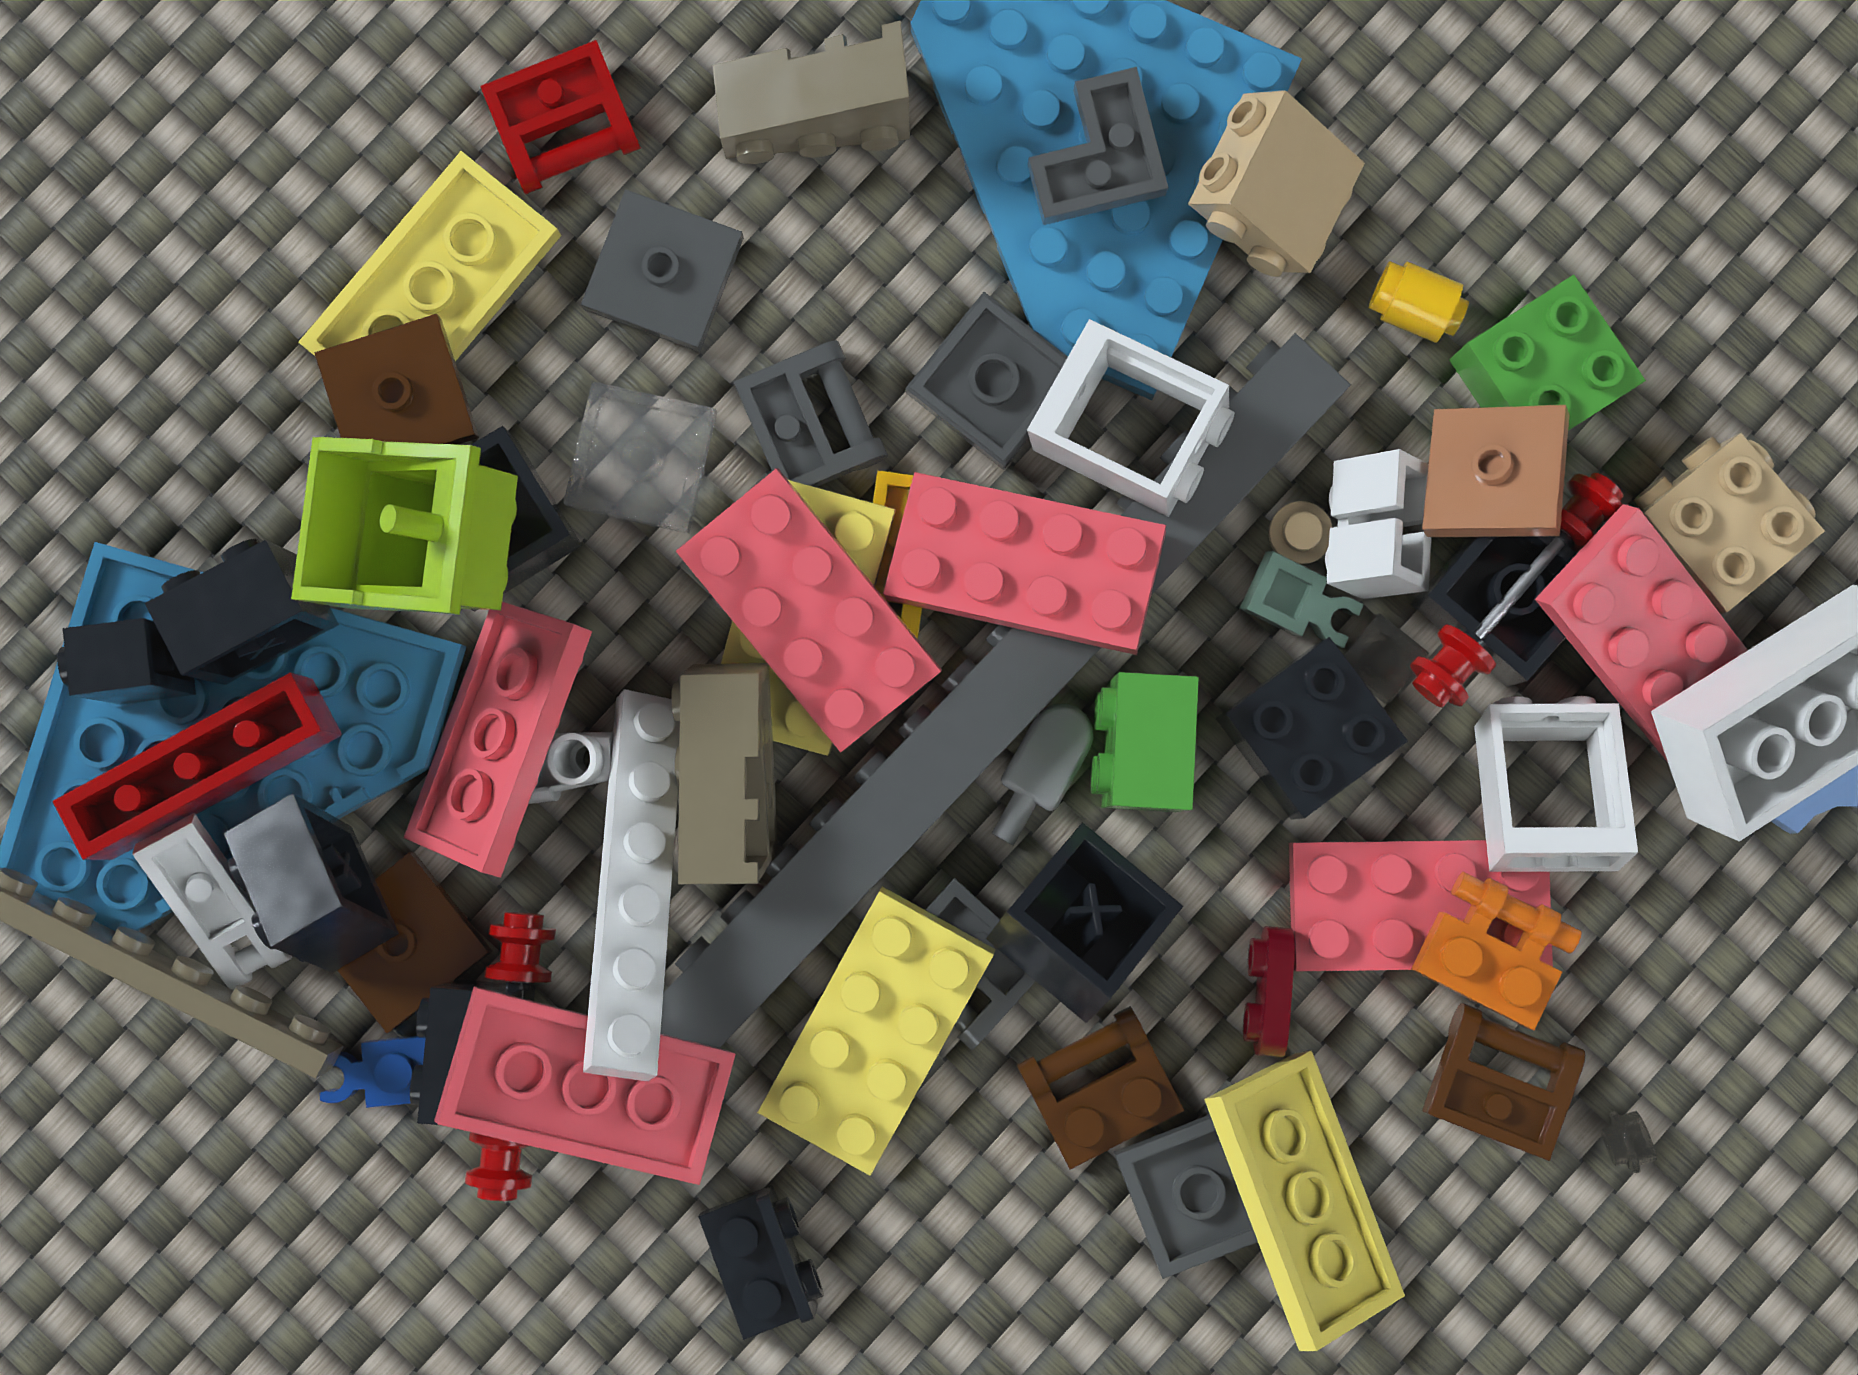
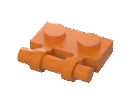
(1488, 969)

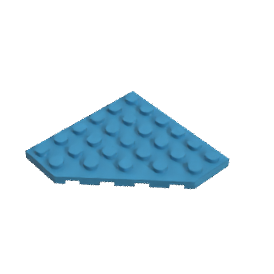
(1009, 95)
(376, 678)

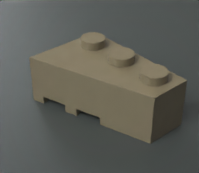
(814, 100)
(725, 773)

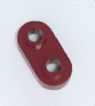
(1268, 1019)

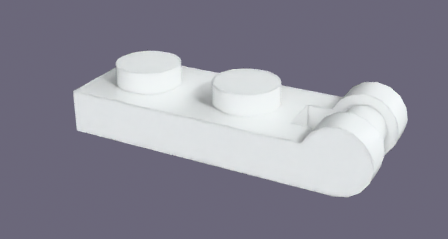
(206, 898)

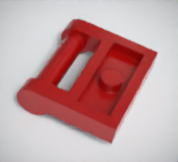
(553, 98)

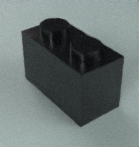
(120, 663)

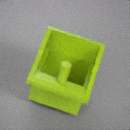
(403, 527)

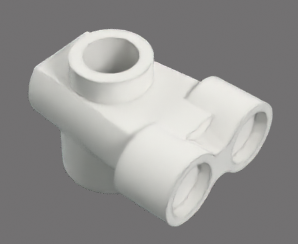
(565, 765)

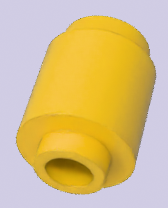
(1419, 301)

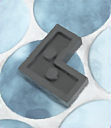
(1115, 164)

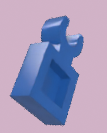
(382, 1072)

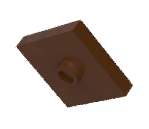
(398, 386)
(431, 949)

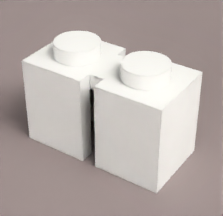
(1373, 503)

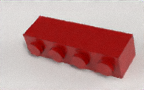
(197, 767)

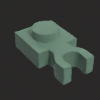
(1293, 598)

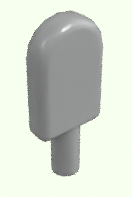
(1044, 766)

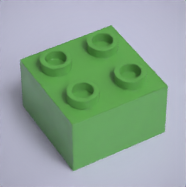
(1549, 355)
(1147, 742)

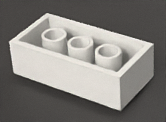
(1768, 723)

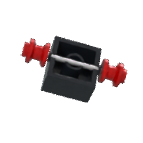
(1489, 594)
(441, 1023)

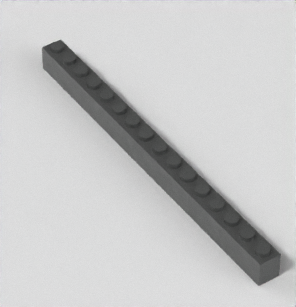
(969, 728)

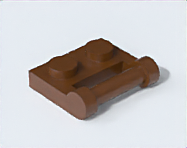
(1494, 1101)
(1109, 1106)

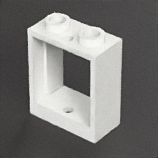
(1074, 386)
(1557, 848)

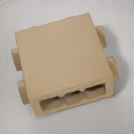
(1276, 183)
(1730, 518)

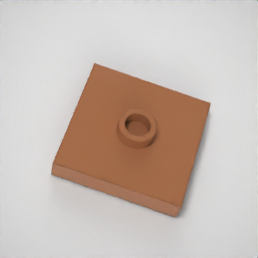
(1496, 471)

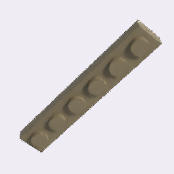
(178, 983)

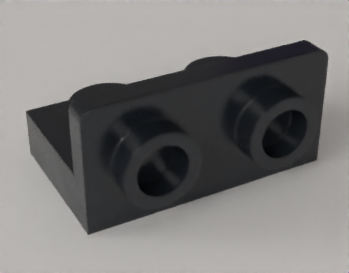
(760, 1261)

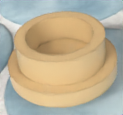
(1300, 532)

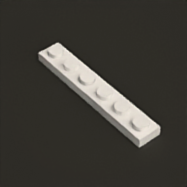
(634, 891)

